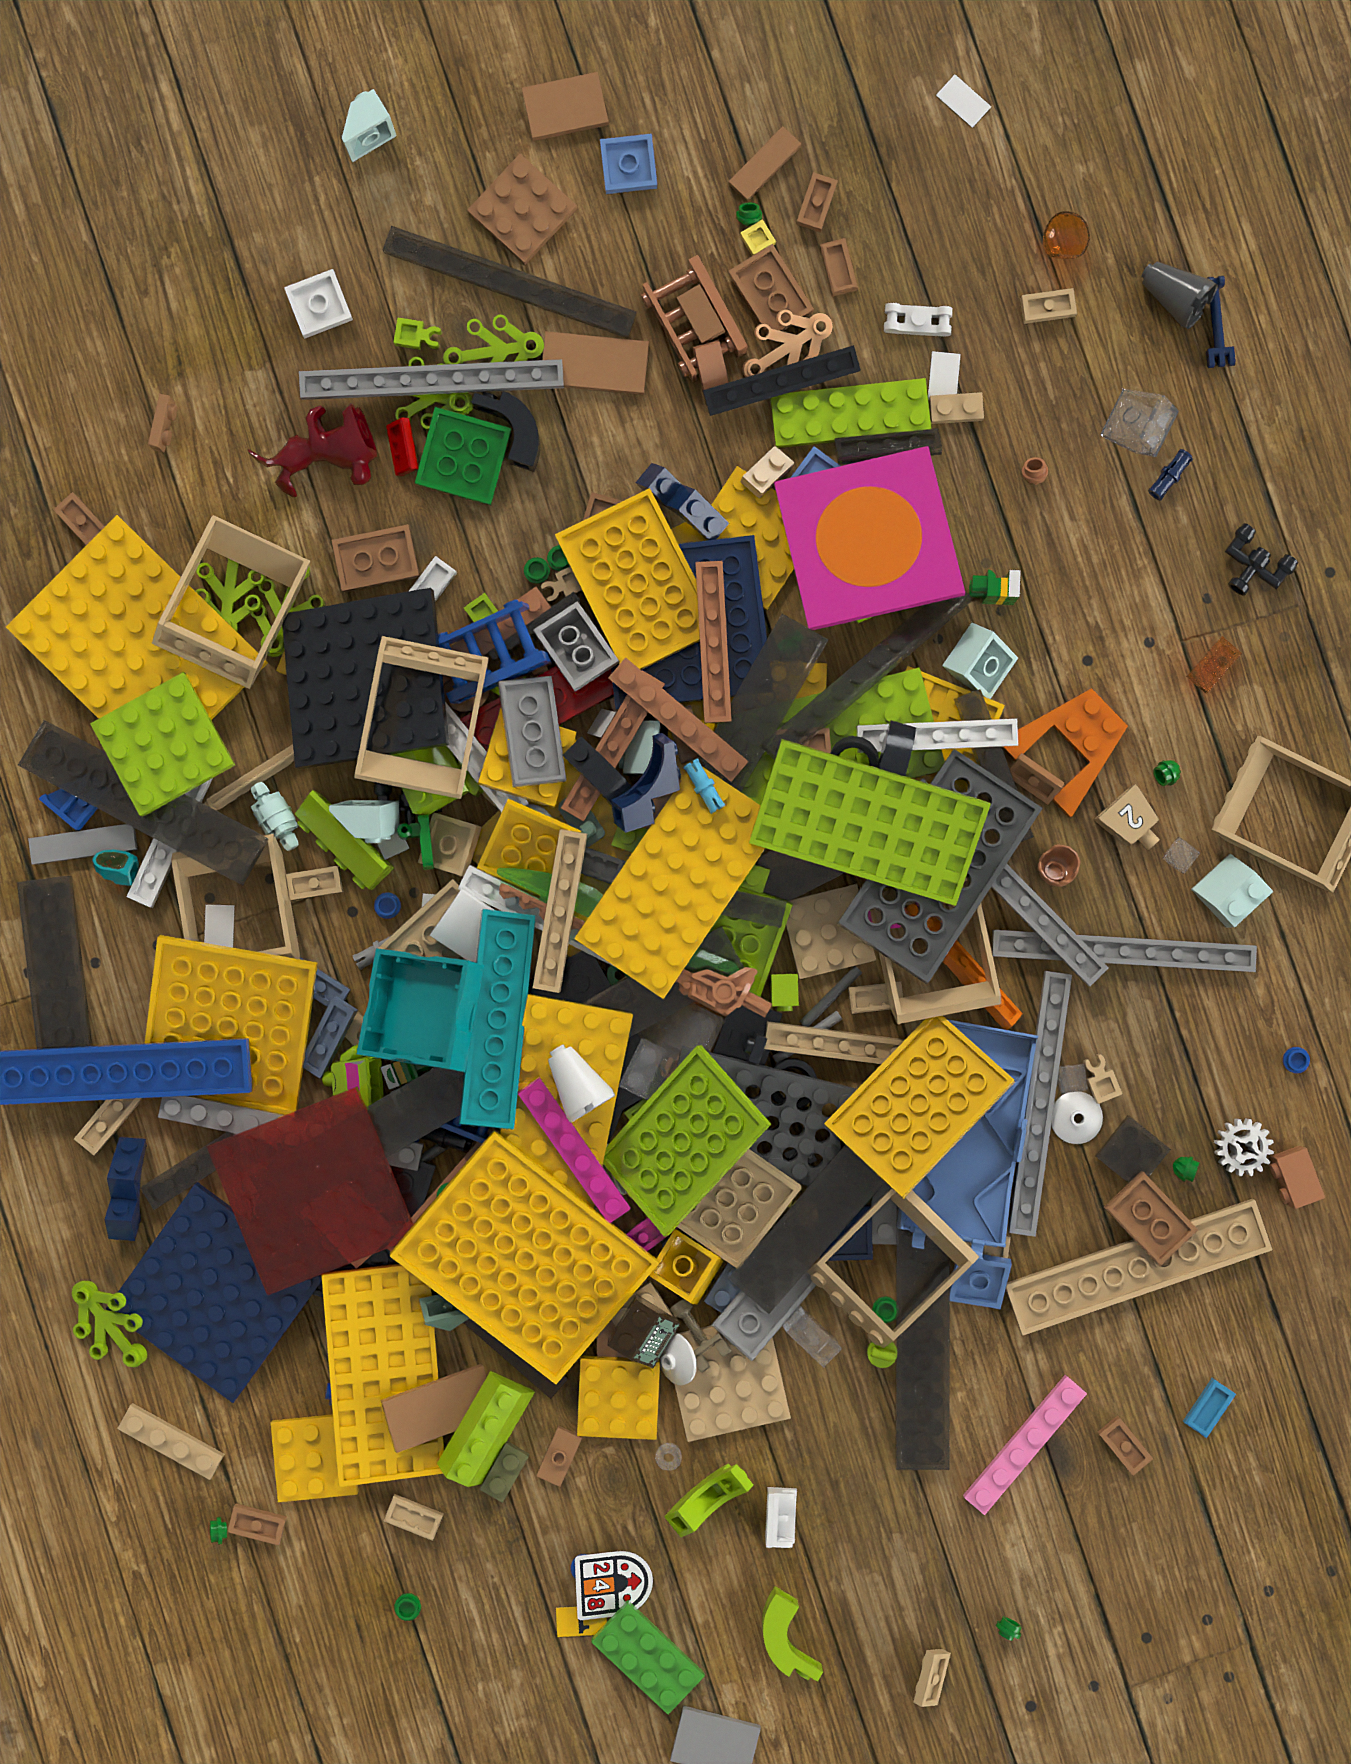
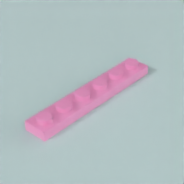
(1024, 1444)

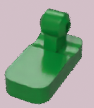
(420, 830)

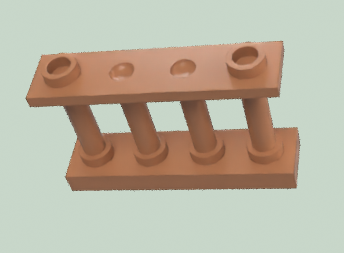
(699, 275)

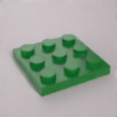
(463, 456)

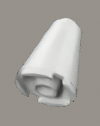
(577, 1083)

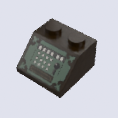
(643, 1332)

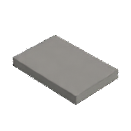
(713, 1739)

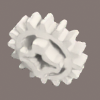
(1250, 1139)

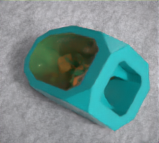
(116, 866)

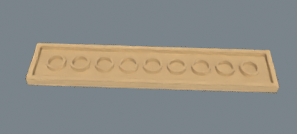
(1129, 1271)

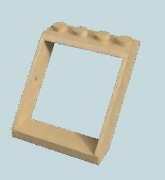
(250, 552)
(409, 772)
(1242, 792)
(185, 867)
(947, 1000)
(858, 1311)

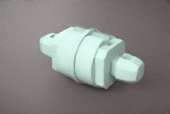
(274, 815)

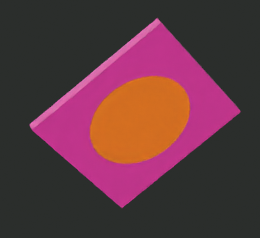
(869, 538)

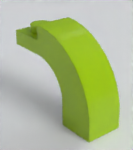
(707, 1497)
(775, 1622)

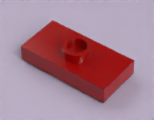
(402, 447)

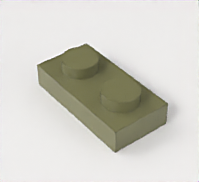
(504, 1471)

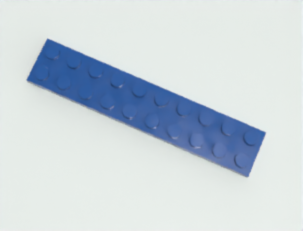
(125, 1071)

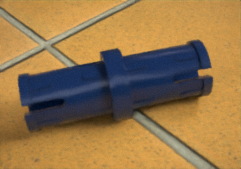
(1170, 474)

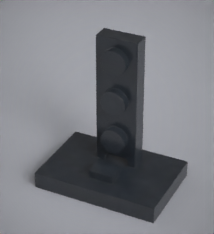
(744, 1036)

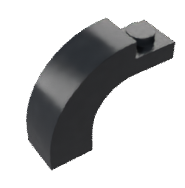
(526, 442)
(897, 748)
(596, 770)

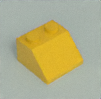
(686, 1267)

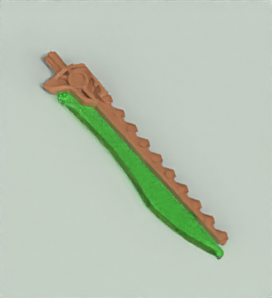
(706, 987)

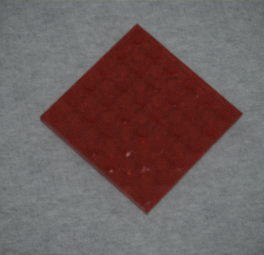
(311, 1190)

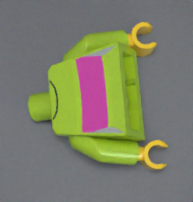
(356, 1071)

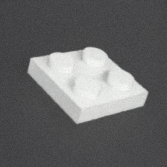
(318, 303)

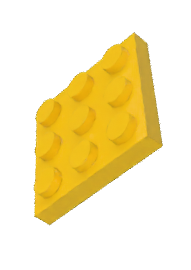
(496, 768)
(522, 841)
(617, 1398)
(306, 1459)

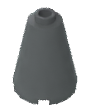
(1179, 291)

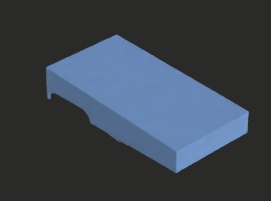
(975, 1177)

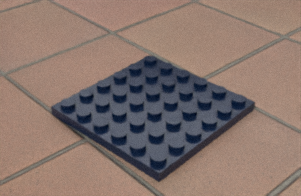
(743, 621)
(206, 1297)

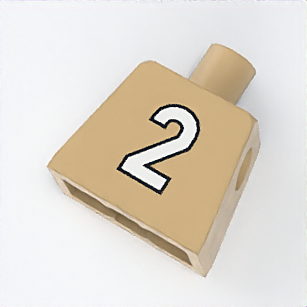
(1130, 818)

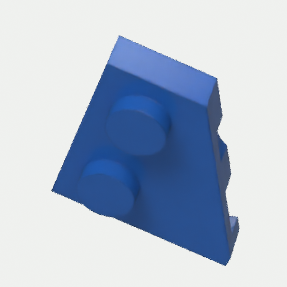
(69, 808)

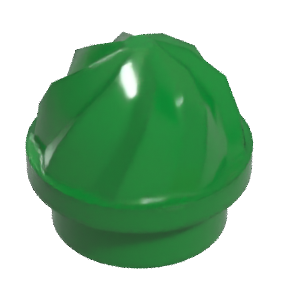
(1167, 772)
(1185, 1168)

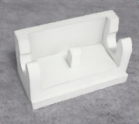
(780, 1517)

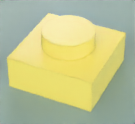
(757, 237)

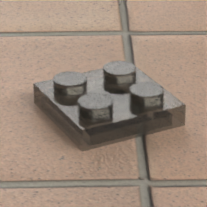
(1132, 1150)

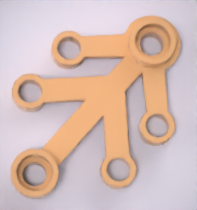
(792, 342)

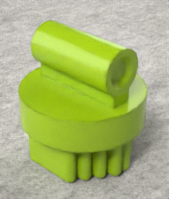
(881, 1356)

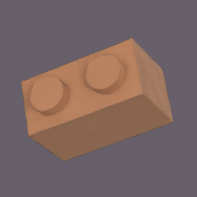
(1296, 1177)

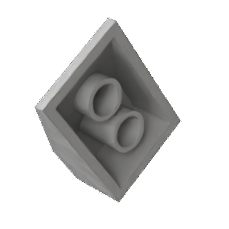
(576, 646)

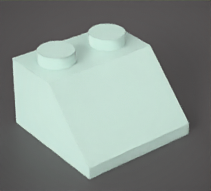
(366, 125)
(980, 660)
(639, 750)
(368, 818)
(1232, 891)

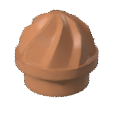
(1035, 470)

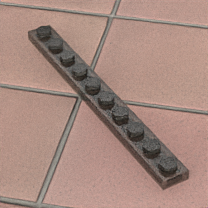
(509, 282)
(866, 673)

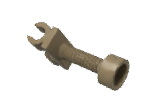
(682, 1310)

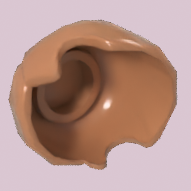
(1058, 865)

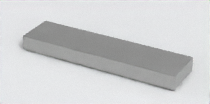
(81, 843)

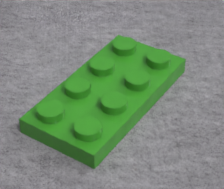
(648, 1657)

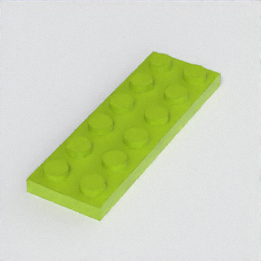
(849, 411)

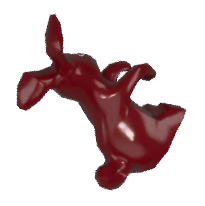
(345, 447)

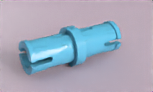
(704, 786)

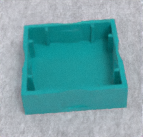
(420, 1009)

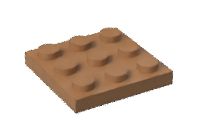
(522, 209)

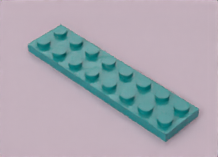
(498, 1032)

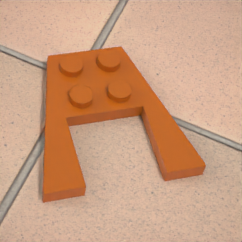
(1092, 732)

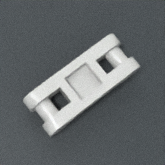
(917, 320)

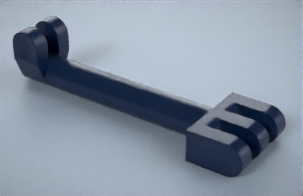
(1219, 349)

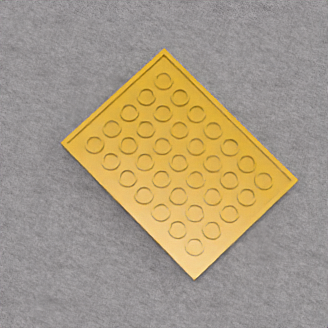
(100, 623)
(524, 1257)

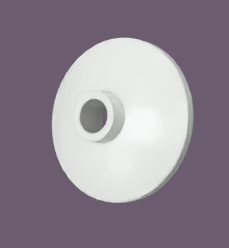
(1063, 1117)
(678, 1361)

